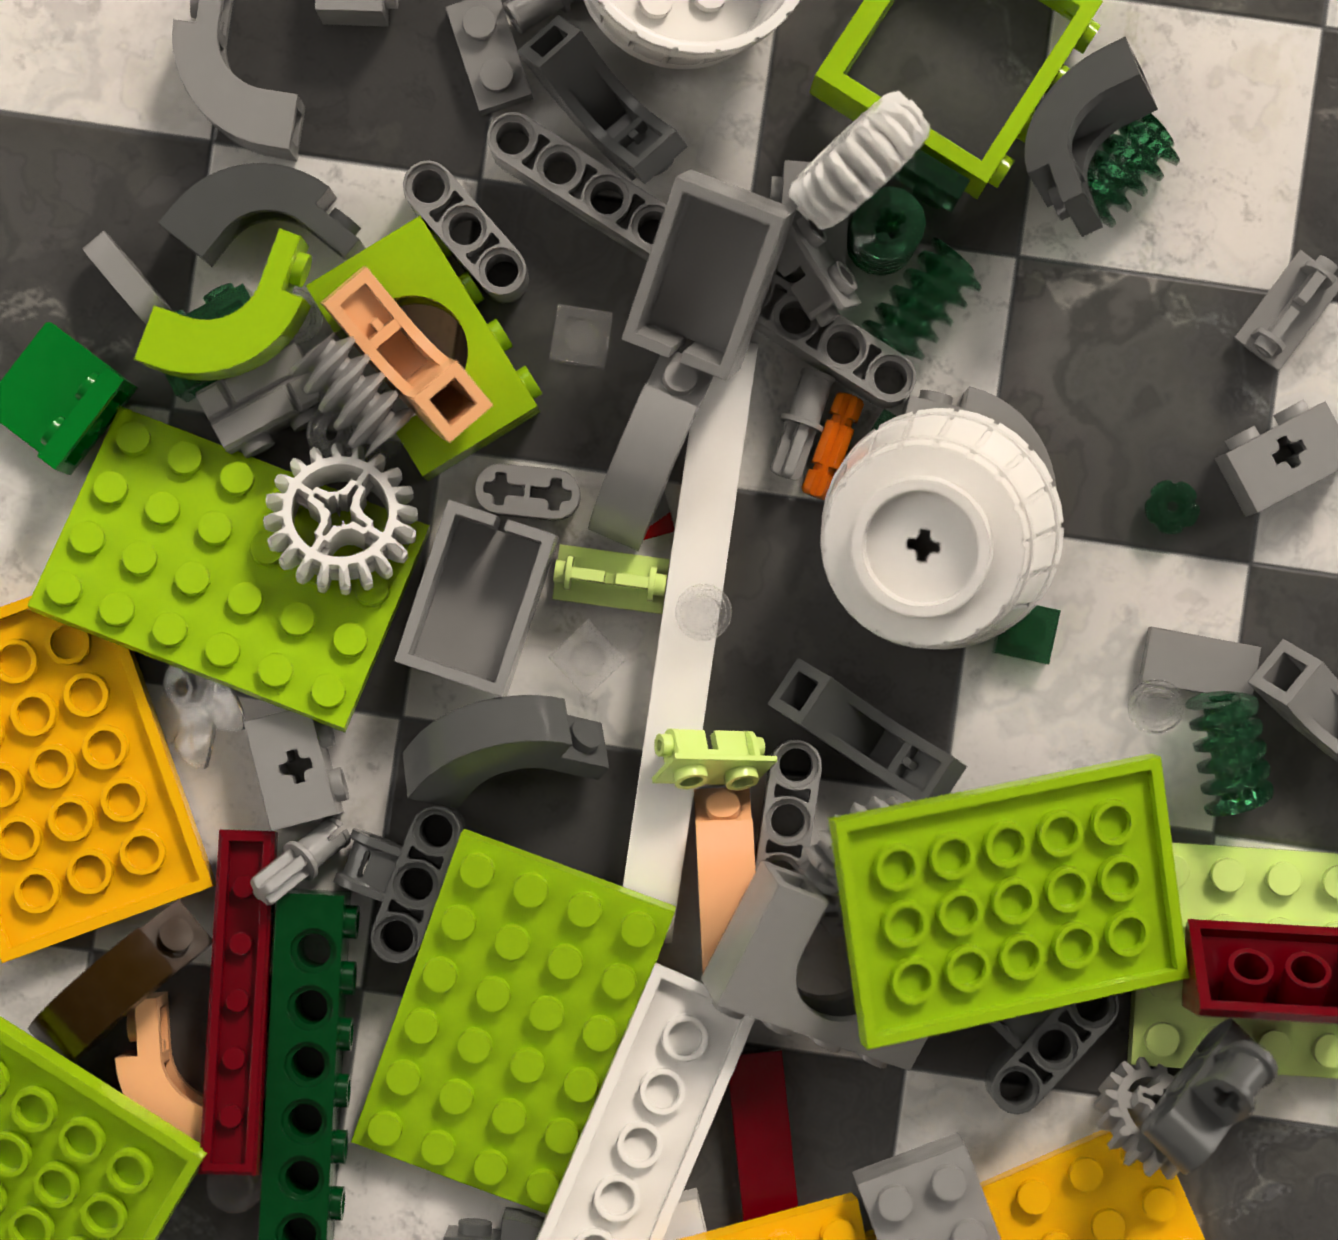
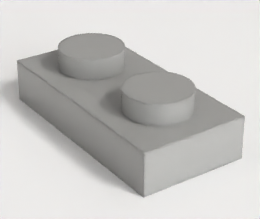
(489, 54)

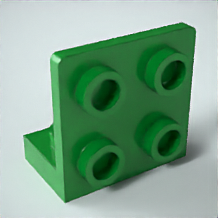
(61, 398)

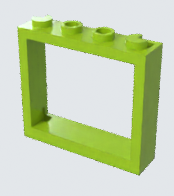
(852, 99)

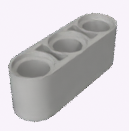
(454, 208)
(782, 791)

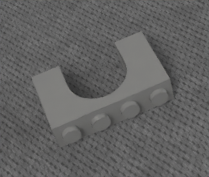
(758, 966)

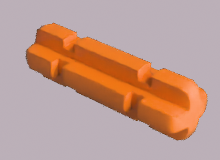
(832, 444)

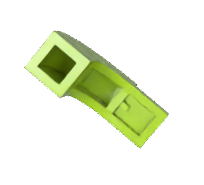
(241, 340)

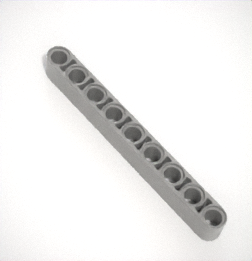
(639, 207)

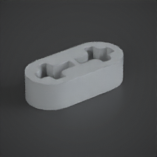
(124, 276)
(525, 505)

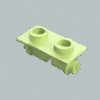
(610, 579)
(734, 760)

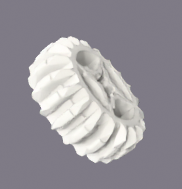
(859, 160)
(321, 504)

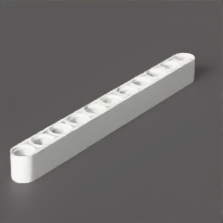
(682, 662)

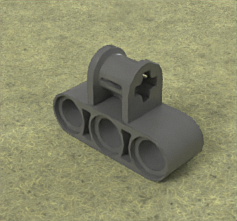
(386, 877)
(1023, 1053)
(1209, 1095)

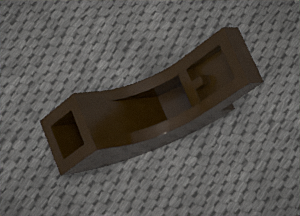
(119, 982)

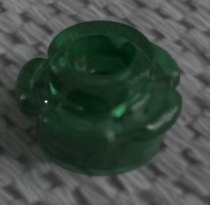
(1157, 506)

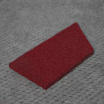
(1261, 971)

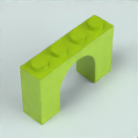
(416, 272)

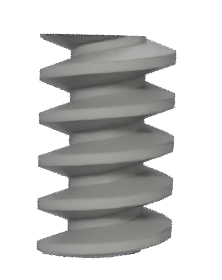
(351, 392)

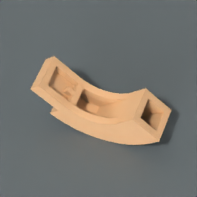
(420, 372)
(723, 859)
(150, 1073)

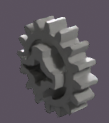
(1127, 1111)

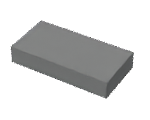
(1198, 662)

